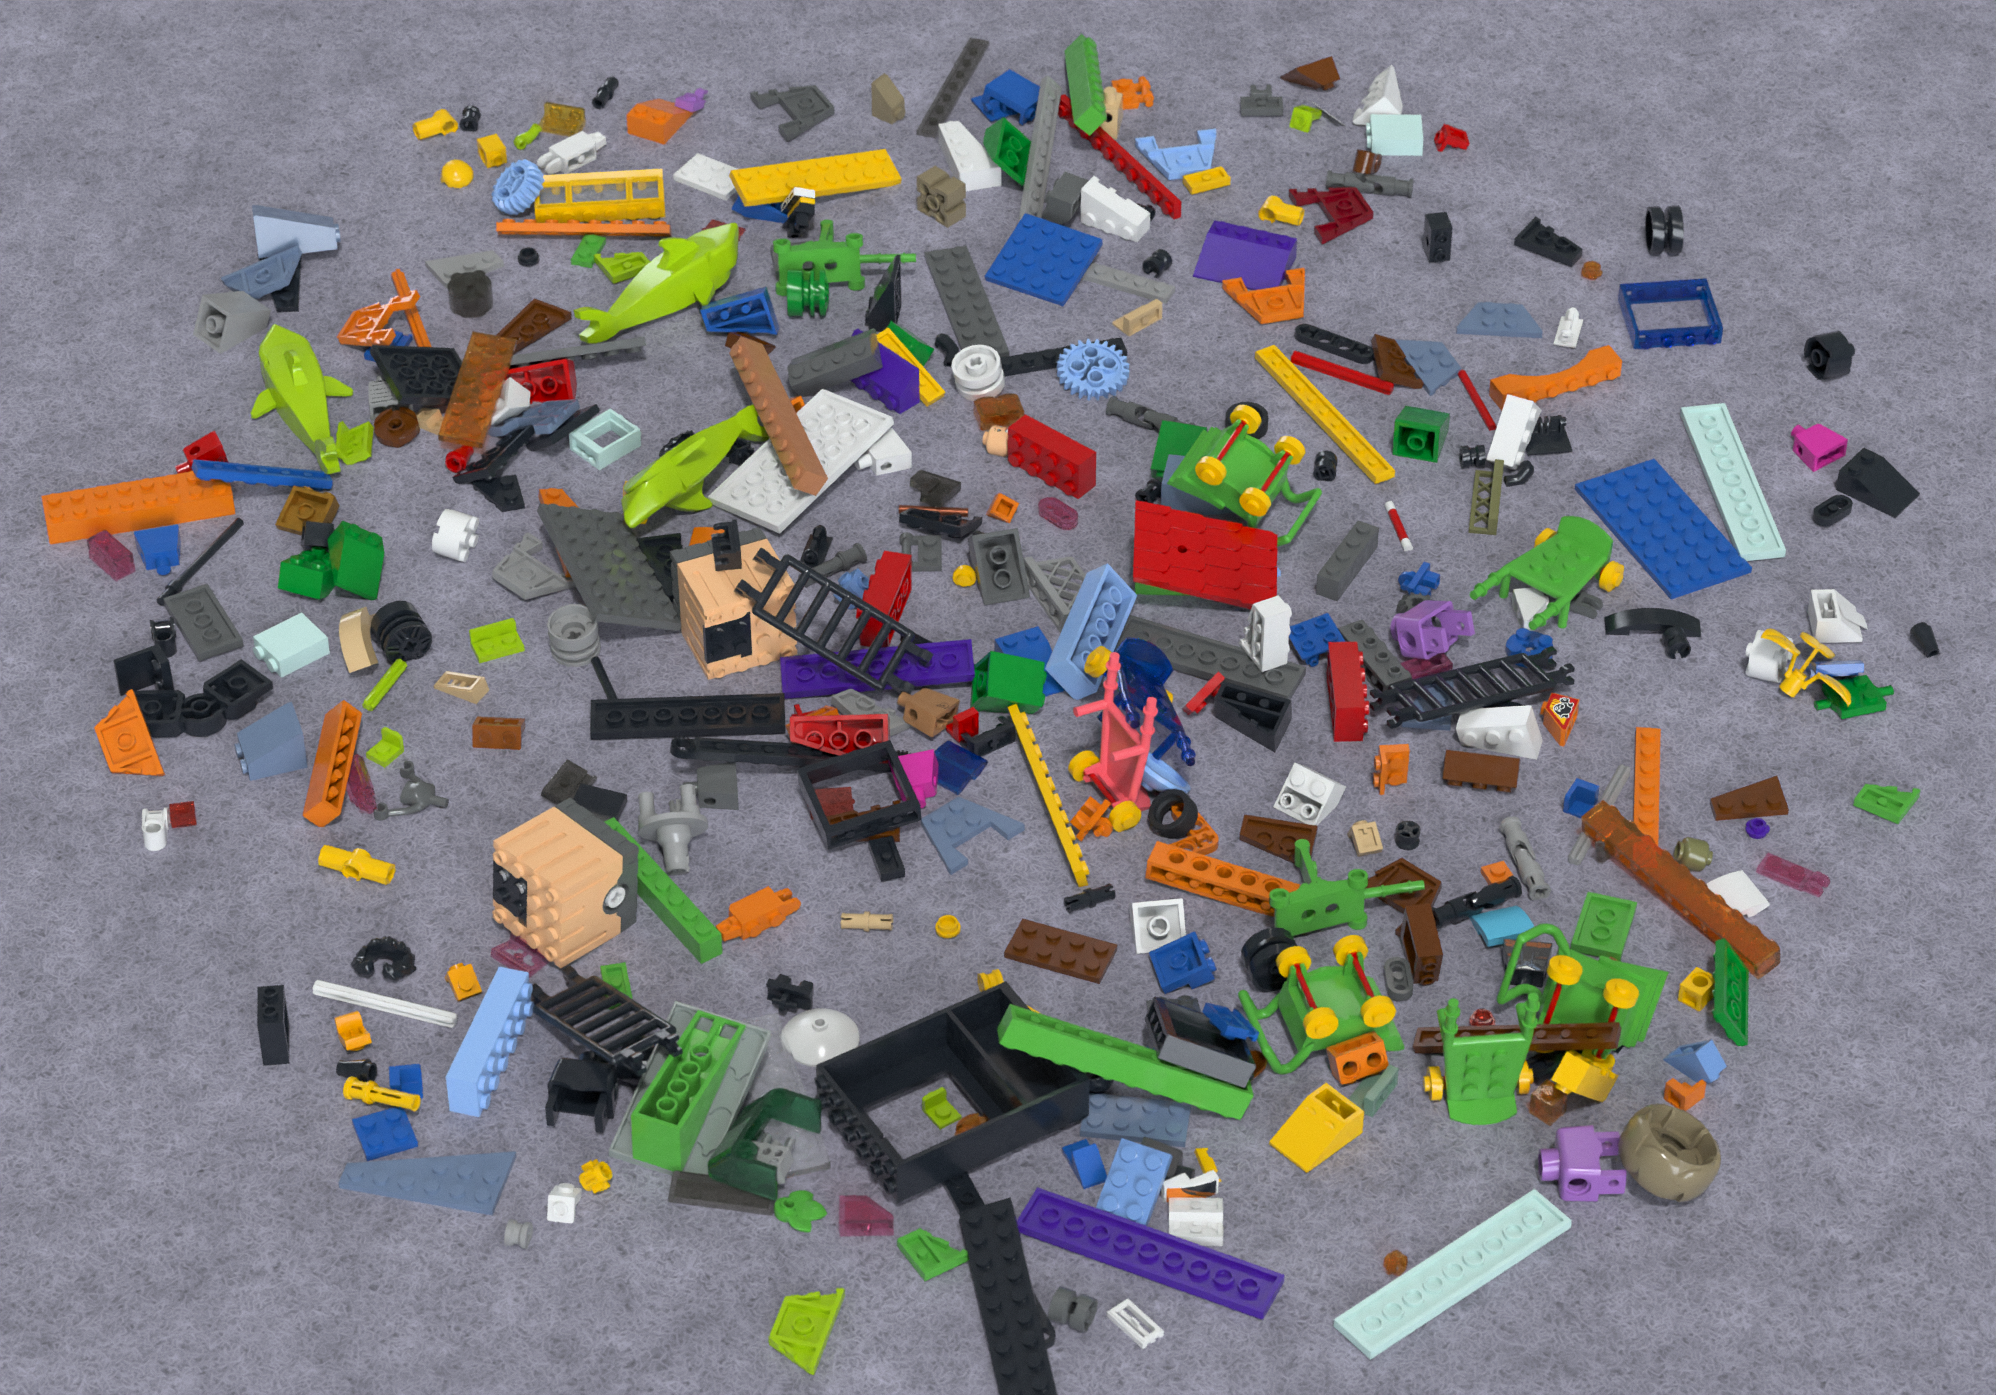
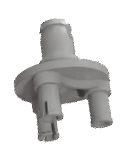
(672, 829)

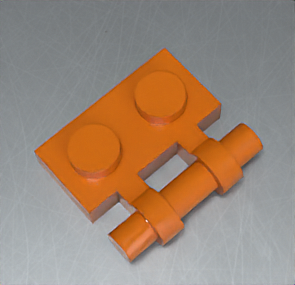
(1128, 89)

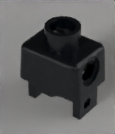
(583, 1088)

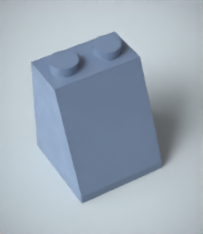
(272, 745)

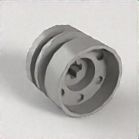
(573, 635)

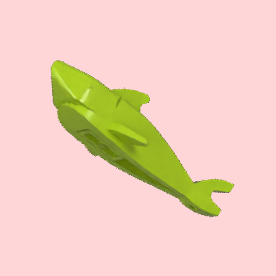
(673, 280)
(299, 392)
(679, 474)

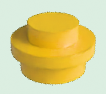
(964, 576)
(947, 926)

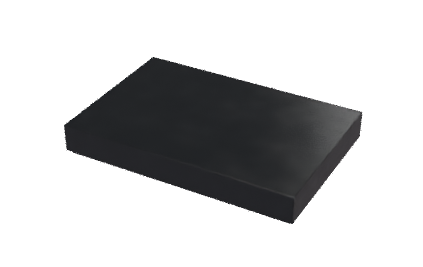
(572, 423)

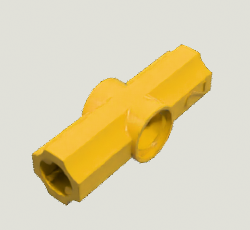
(356, 864)

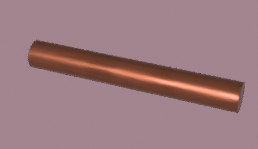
(943, 510)

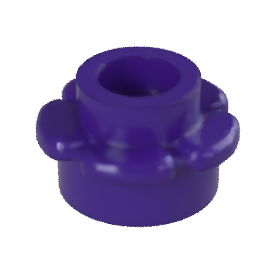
(1757, 828)

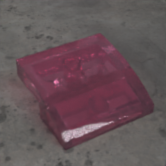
(516, 962)

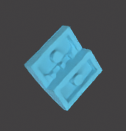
(1501, 924)

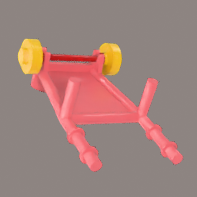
(1121, 754)

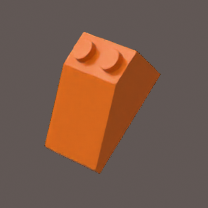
(656, 120)

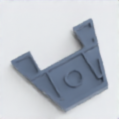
(543, 417)
(960, 822)

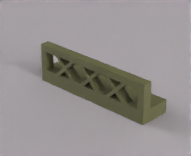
(1494, 500)

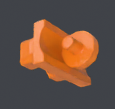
(1093, 819)

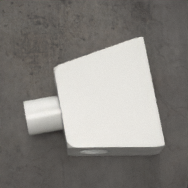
(886, 455)

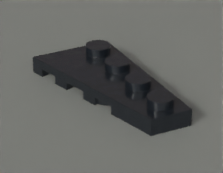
(289, 296)
(496, 456)
(657, 551)

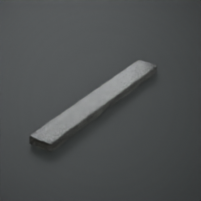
(953, 87)

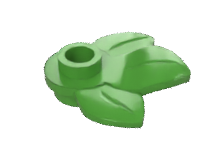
(799, 1210)

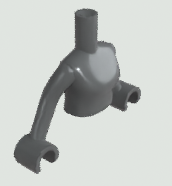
(415, 793)

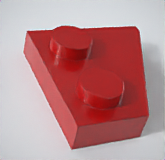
(1210, 687)

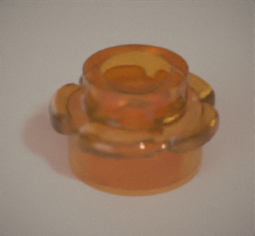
(1591, 270)
(1394, 1260)

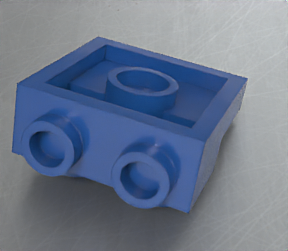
(1183, 963)

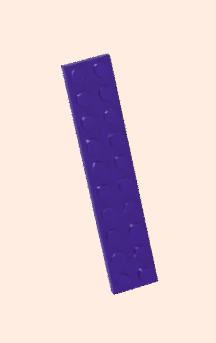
(1150, 1253)

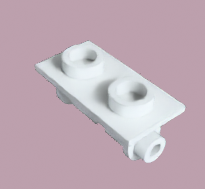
(1569, 329)

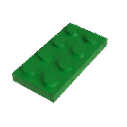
(1731, 992)

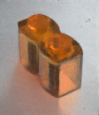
(997, 411)

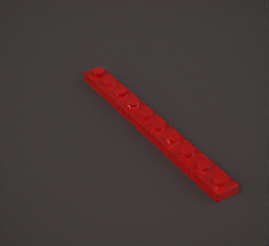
(1126, 163)

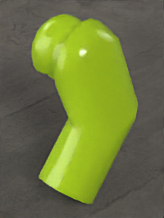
(527, 137)

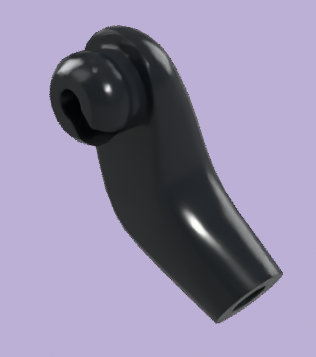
(948, 347)

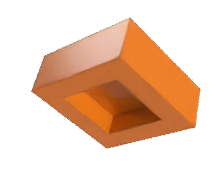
(1496, 872)

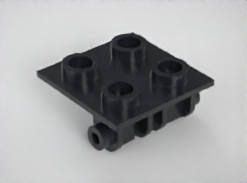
(1549, 437)

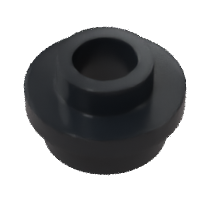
(528, 257)

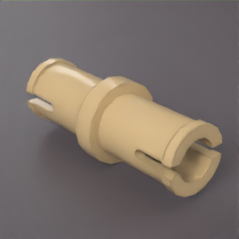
(867, 921)

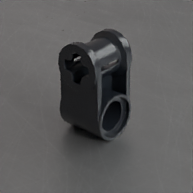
(164, 634)

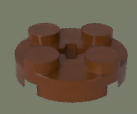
(399, 436)

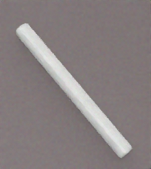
(385, 1003)

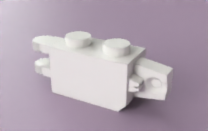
(572, 153)

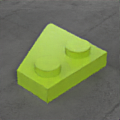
(622, 265)

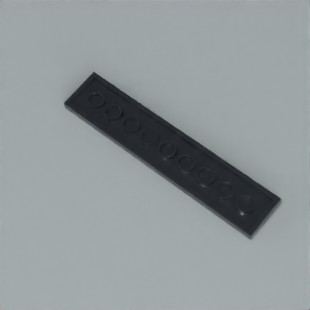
(1007, 1300)

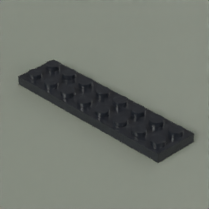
(687, 716)

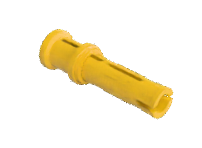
(371, 1093)

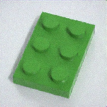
(1603, 926)

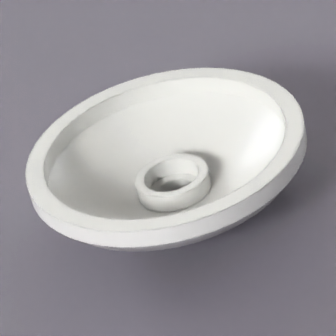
(820, 1035)

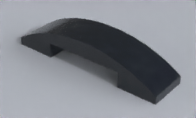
(1651, 620)

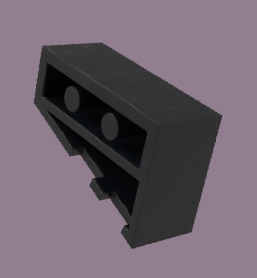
(1254, 713)

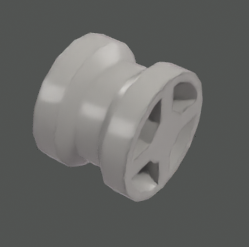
(518, 1233)

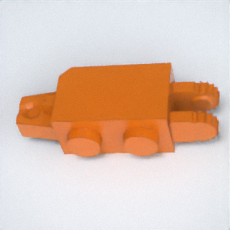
(757, 913)

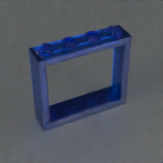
(1670, 292)

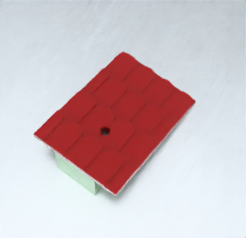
(1202, 557)

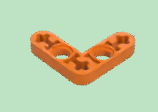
(1196, 837)

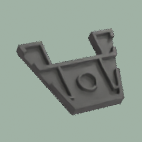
(804, 105)

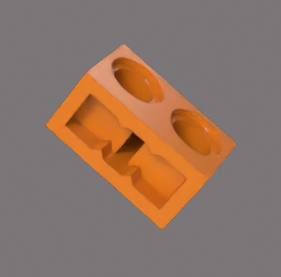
(1356, 1053)

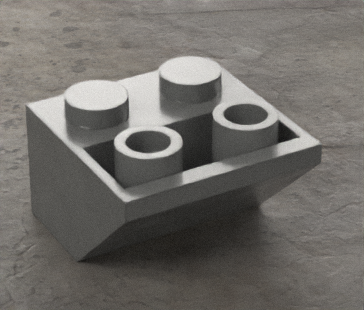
(1063, 198)

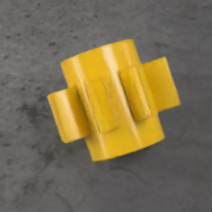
(595, 1176)

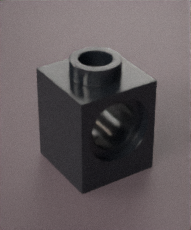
(316, 533)

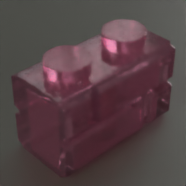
(110, 555)

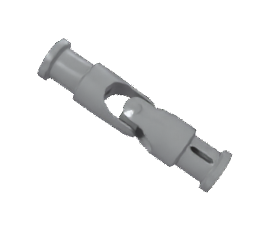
(1524, 856)

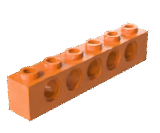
(1214, 878)

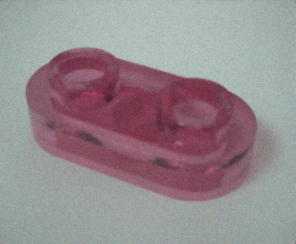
(1061, 514)

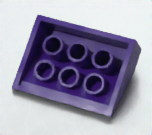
(1246, 253)

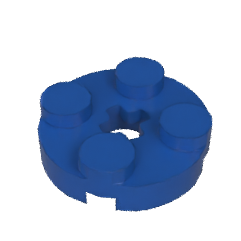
(1523, 639)

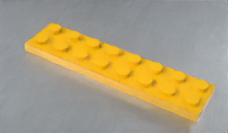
(824, 175)

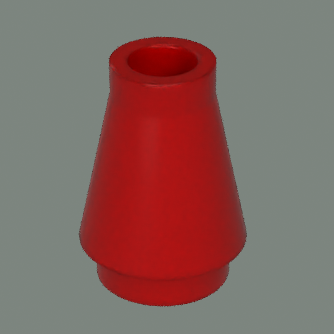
(458, 458)

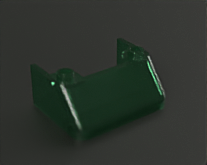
(736, 1154)

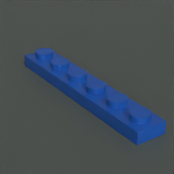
(255, 474)

